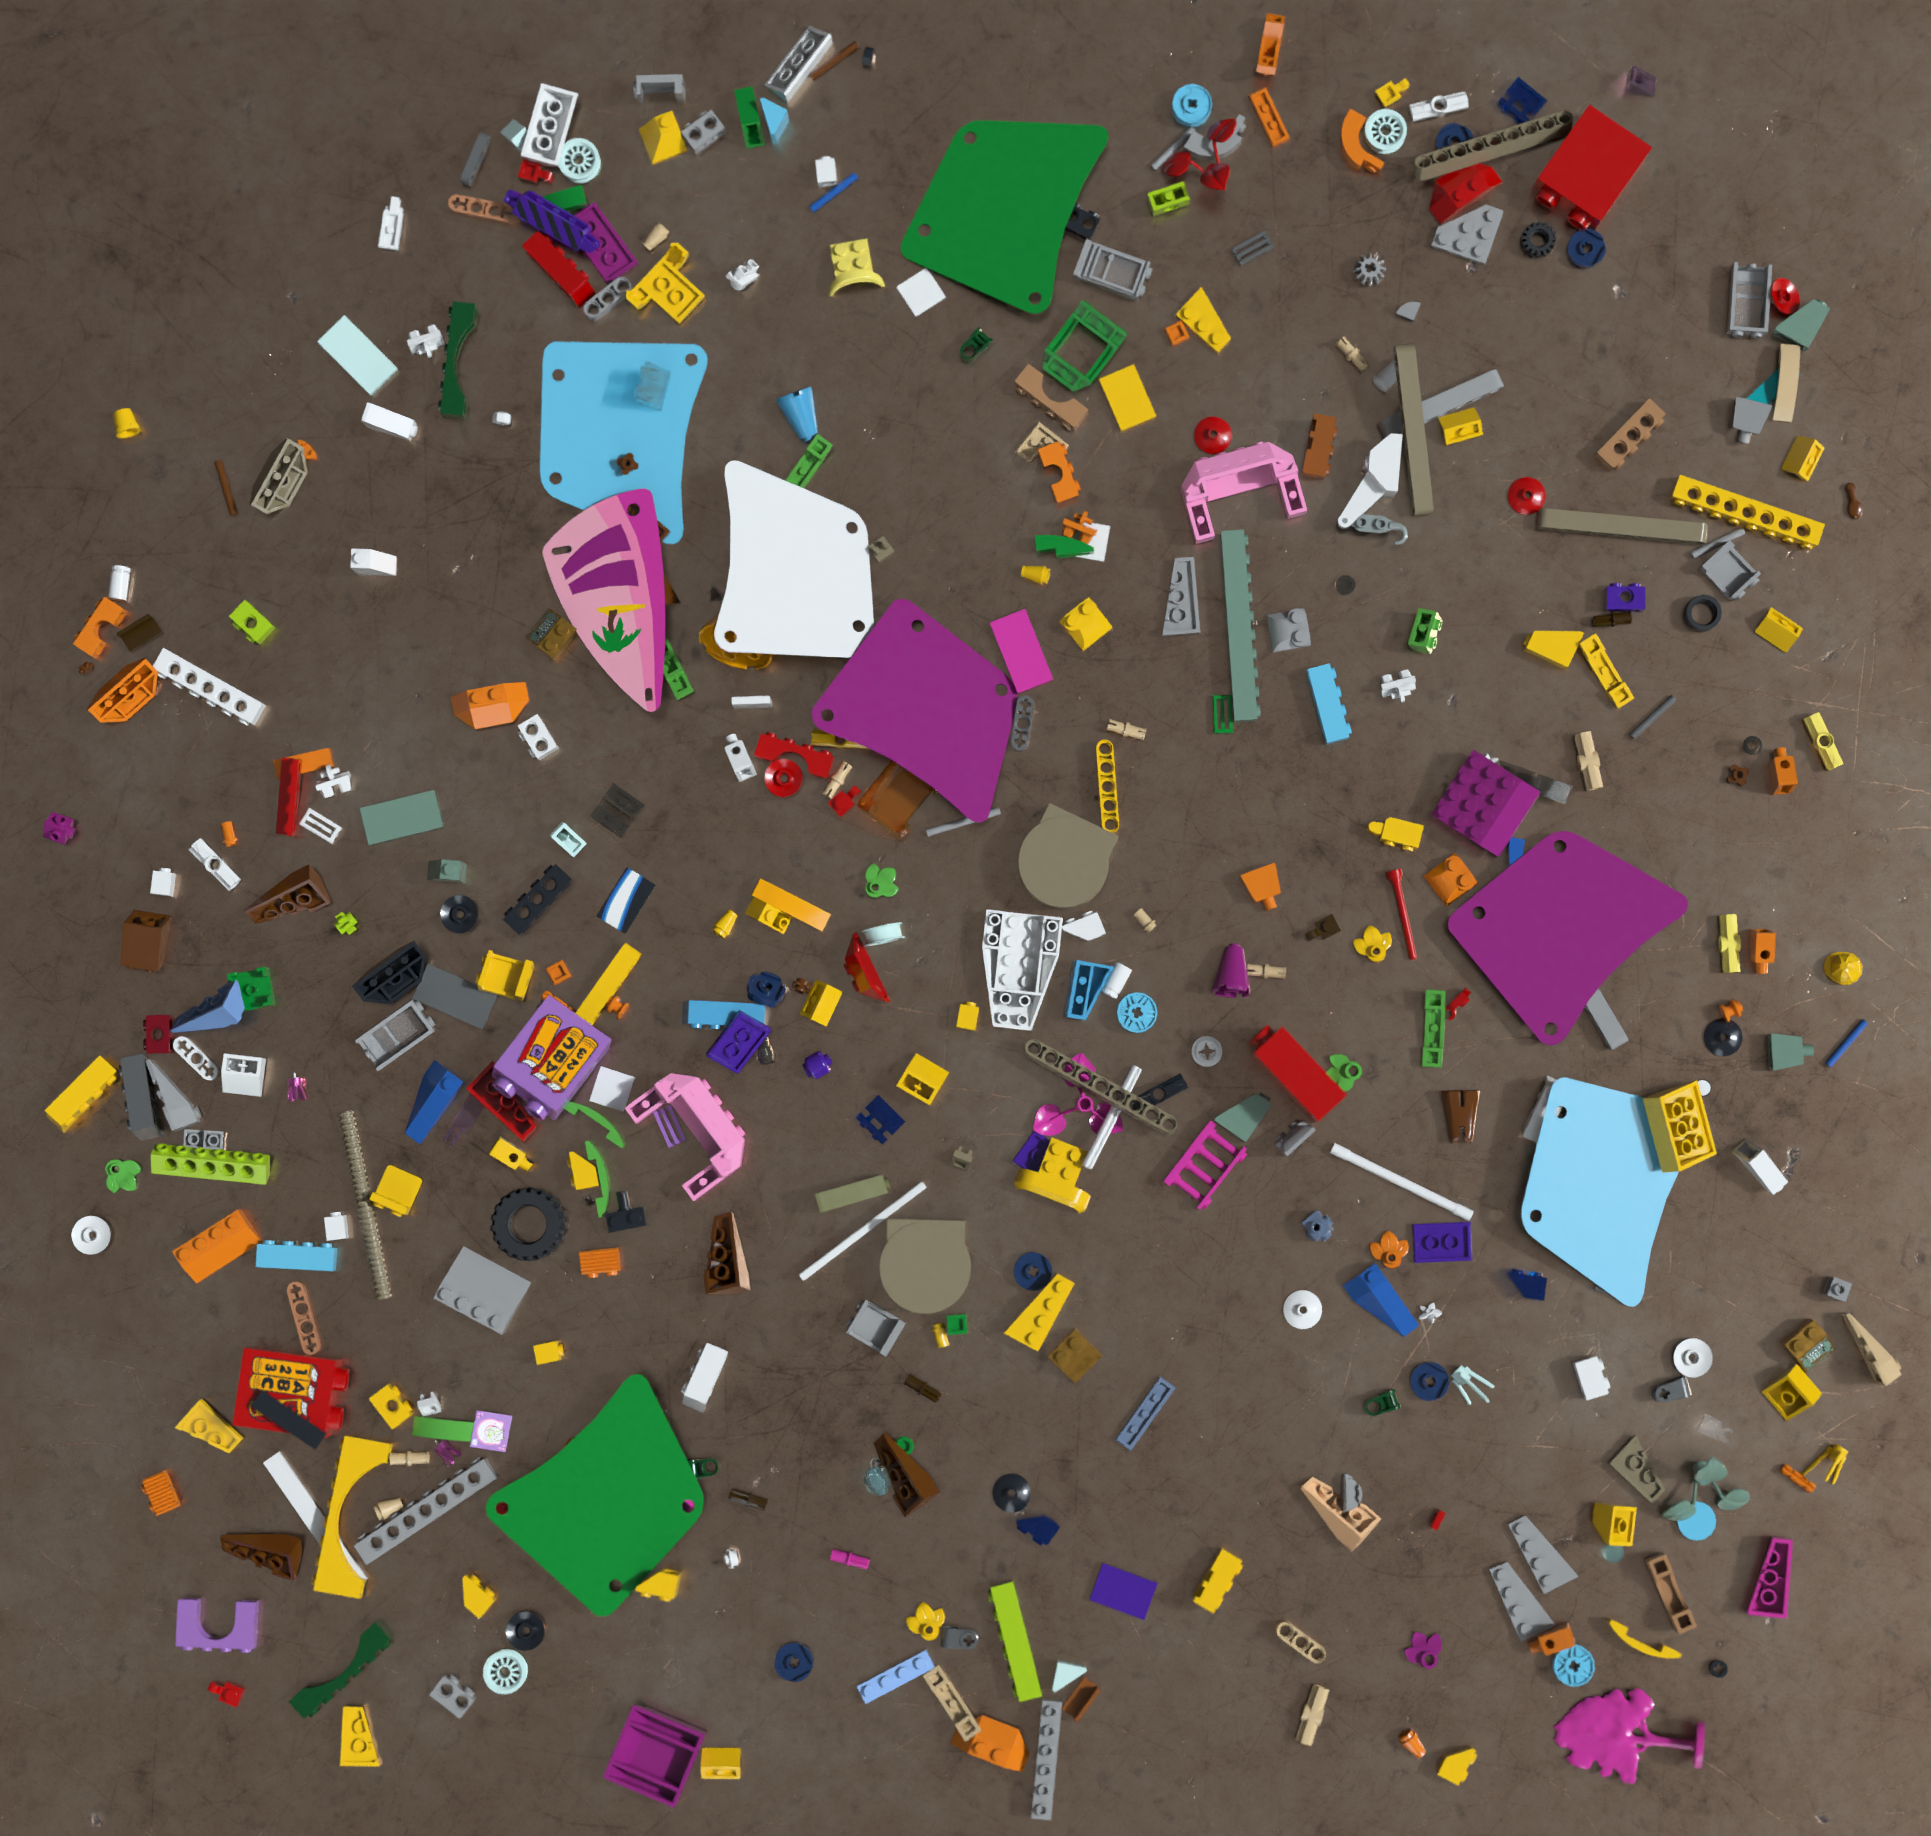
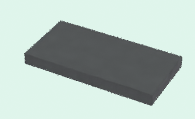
(454, 996)

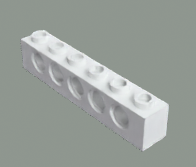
(167, 660)

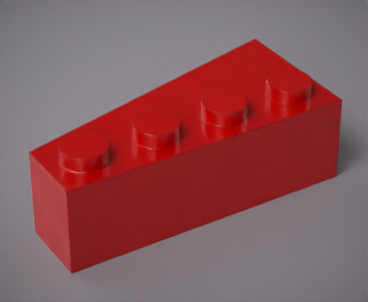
(559, 269)
(506, 1110)

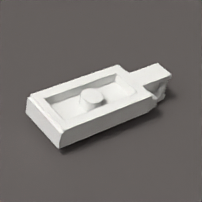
(391, 225)

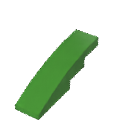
(675, 674)

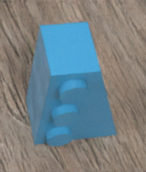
(1084, 987)

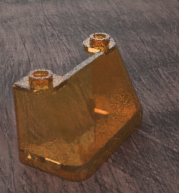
(895, 798)

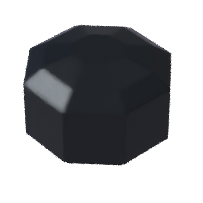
(868, 56)

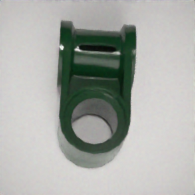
(977, 343)
(1383, 1403)
(699, 1467)

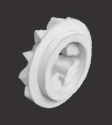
(1200, 1058)

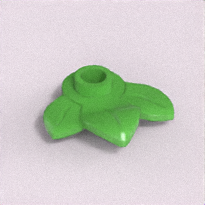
(882, 879)
(1340, 1072)
(124, 1176)

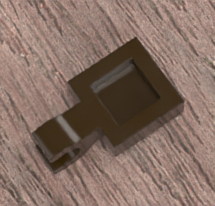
(1325, 927)

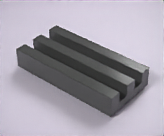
(1261, 235)

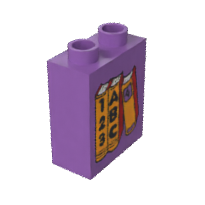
(550, 1059)

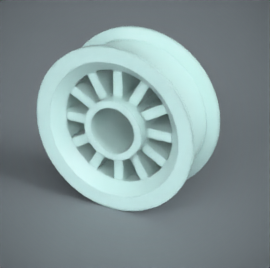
(1401, 128)
(593, 168)
(883, 934)
(488, 1675)

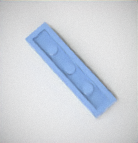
(895, 1676)

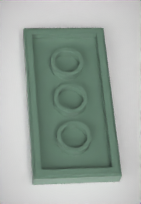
(401, 817)

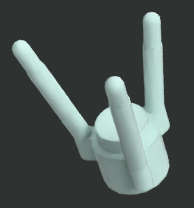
(1462, 1376)

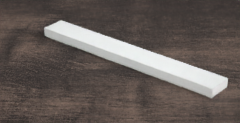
(862, 1231)
(303, 1502)

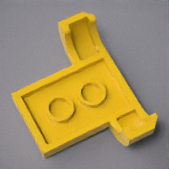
(668, 286)
(1057, 1176)

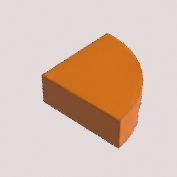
(309, 452)

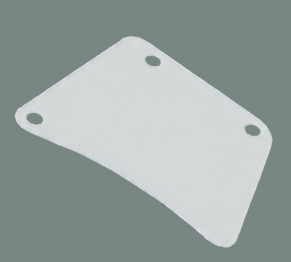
(792, 570)

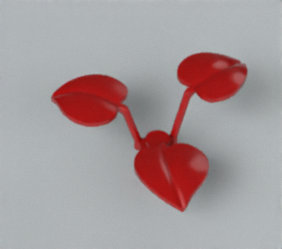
(1216, 174)

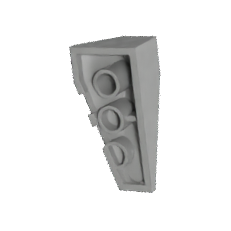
(178, 1109)

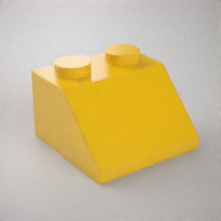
(1792, 1392)

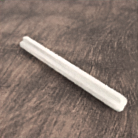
(1110, 1120)

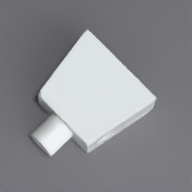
(740, 762)

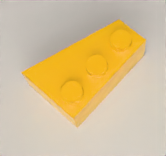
(1217, 1580)

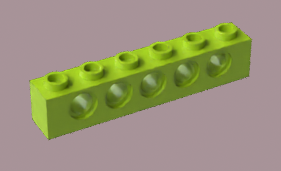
(210, 1164)

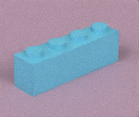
(1328, 704)
(296, 1257)

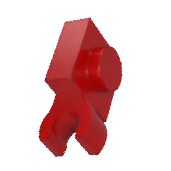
(531, 171)
(842, 802)
(1460, 1000)
(229, 1693)

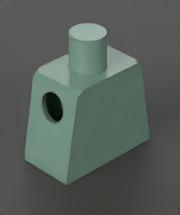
(1786, 1051)

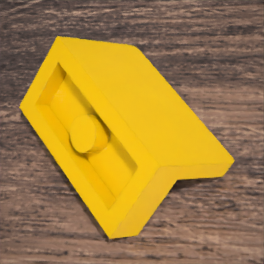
(1460, 426)
(1803, 457)
(1779, 630)
(821, 1002)
(720, 1763)

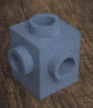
(1312, 1225)

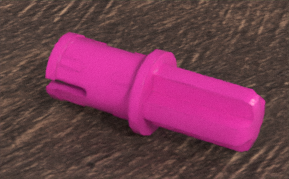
(849, 1559)

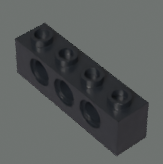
(562, 882)

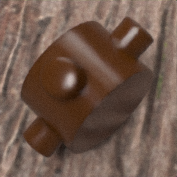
(85, 668)

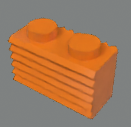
(600, 1261)
(160, 1492)

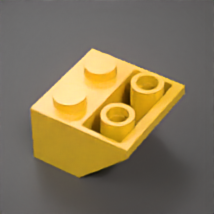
(922, 1079)
(662, 1584)

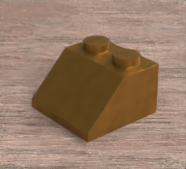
(1074, 1355)

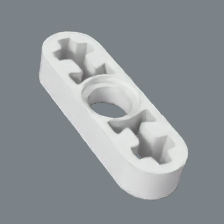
(189, 1045)

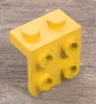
(396, 1191)

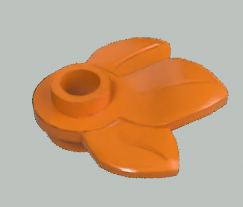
(1389, 1247)

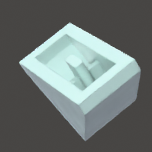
(515, 134)
(568, 839)
(1065, 1673)

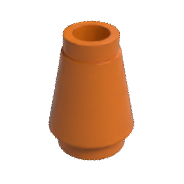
(1411, 1742)

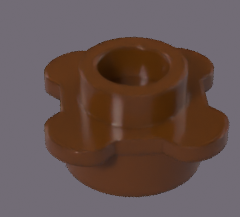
(632, 464)
(1733, 775)
(801, 986)

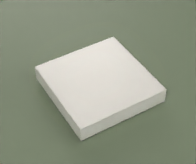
(751, 702)

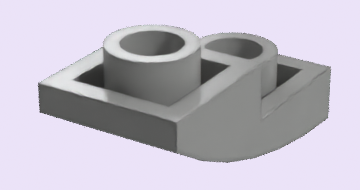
(203, 1138)

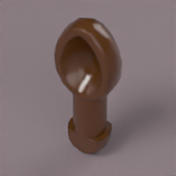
(1854, 506)

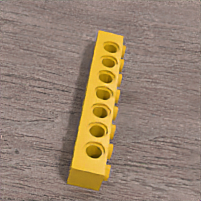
(1812, 528)

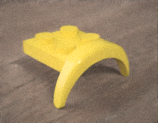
(852, 265)

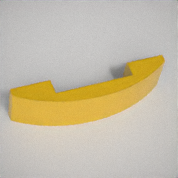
(1605, 671)
(1662, 1652)

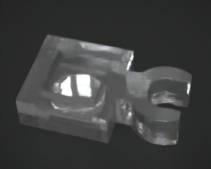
(1712, 1427)

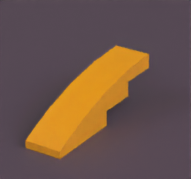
(790, 904)

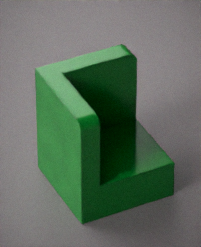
(957, 1324)

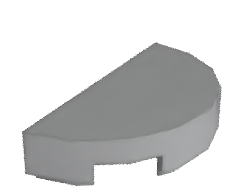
(1350, 1493)

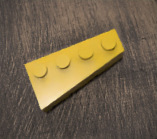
(81, 1094)

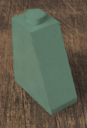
(1803, 324)
(447, 871)
(1244, 1116)

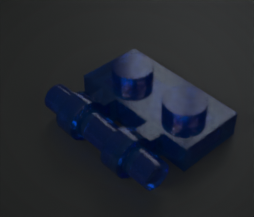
(1526, 97)
(884, 1115)

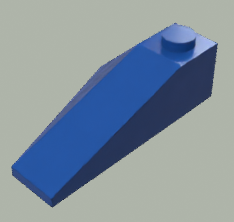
(434, 1096)
(1377, 1296)

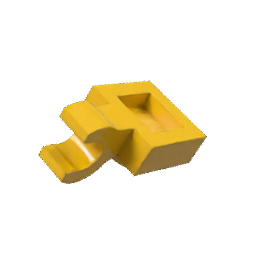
(1391, 93)

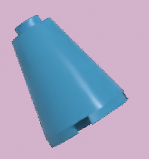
(800, 412)

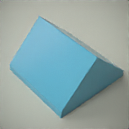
(775, 117)

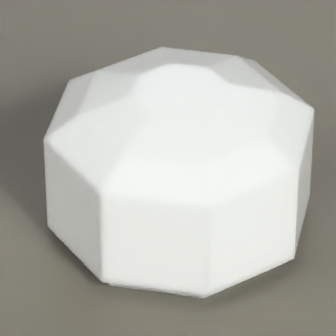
(501, 418)

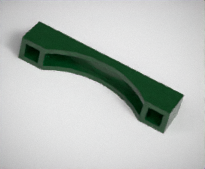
(462, 322)
(370, 1642)

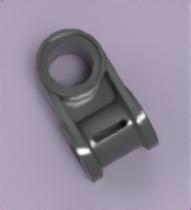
(1675, 1389)
(954, 1637)

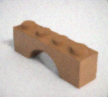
(1069, 413)
(1669, 1592)

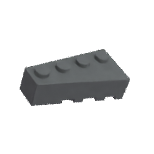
(139, 1097)

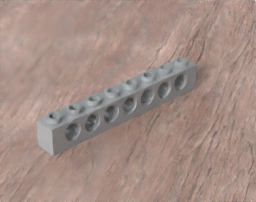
(365, 1546)

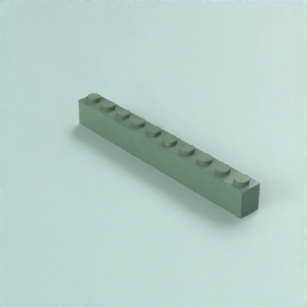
(1239, 626)

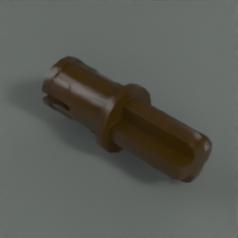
(1612, 619)
(922, 1388)
(748, 1499)

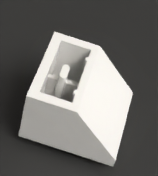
(243, 1074)

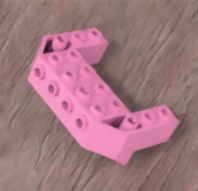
(1237, 473)
(706, 1121)

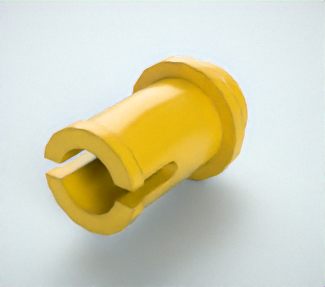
(940, 1334)

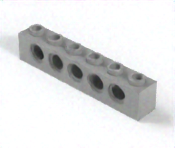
(1046, 1758)

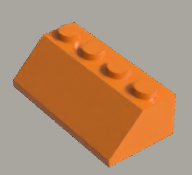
(217, 1246)

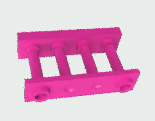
(1198, 1148)

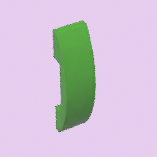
(809, 462)
(1434, 1028)
(613, 1134)
(602, 1202)
(442, 1428)

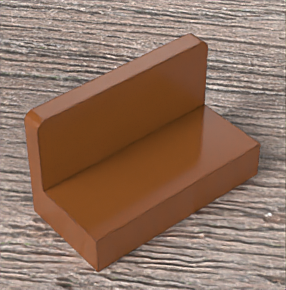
(1081, 1699)

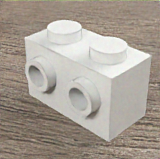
(1591, 1377)

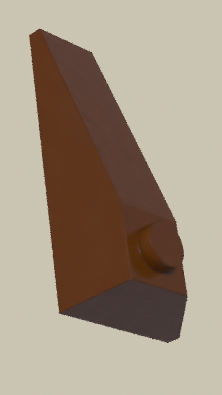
(295, 893)
(726, 1262)
(910, 1482)
(274, 1551)

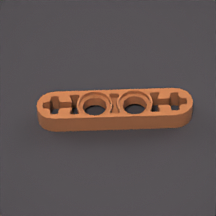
(484, 211)
(301, 1318)

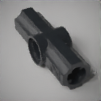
(1170, 1087)

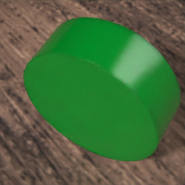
(906, 1444)

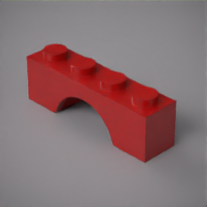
(771, 748)

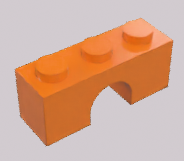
(1055, 455)
(88, 638)

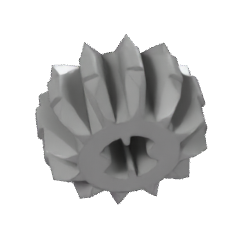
(1364, 264)

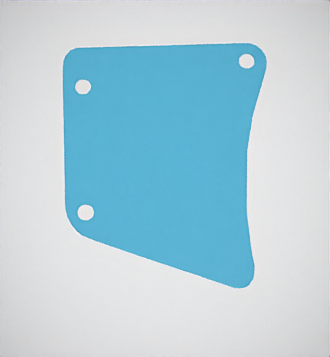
(596, 420)
(1598, 1186)

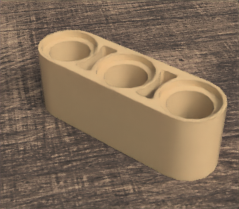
(1309, 1645)

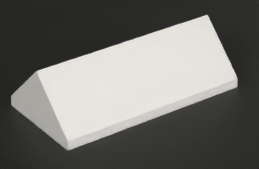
(799, 63)
(549, 125)

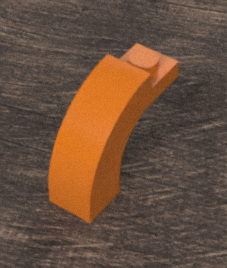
(1270, 44)
(1351, 146)

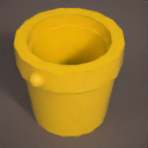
(125, 423)

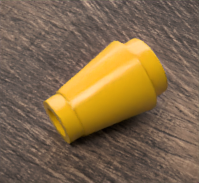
(1038, 574)
(724, 924)

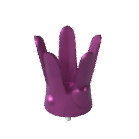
(295, 1085)
(442, 1451)

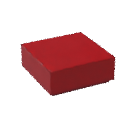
(1437, 1519)

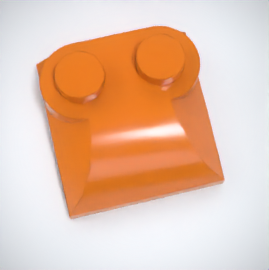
(1450, 879)

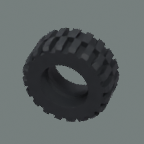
(502, 1228)

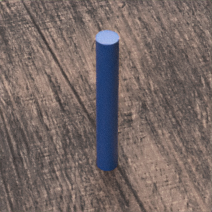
(833, 192)
(1846, 1043)

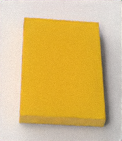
(1127, 398)

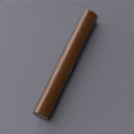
(834, 60)
(225, 488)

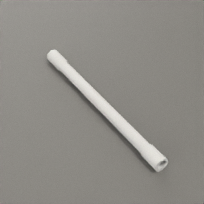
(1455, 1208)

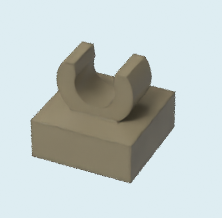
(881, 549)
(961, 1160)

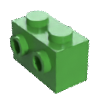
(1424, 631)

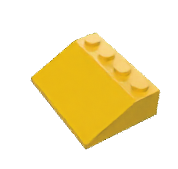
(1679, 1127)

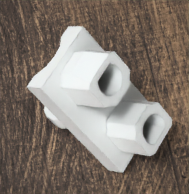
(743, 275)
(426, 342)
(1398, 688)
(325, 785)

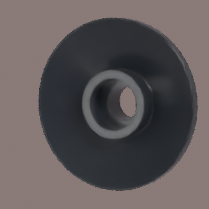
(449, 914)
(1713, 1038)
(1007, 1483)
(518, 1638)

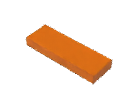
(1269, 117)
(311, 761)

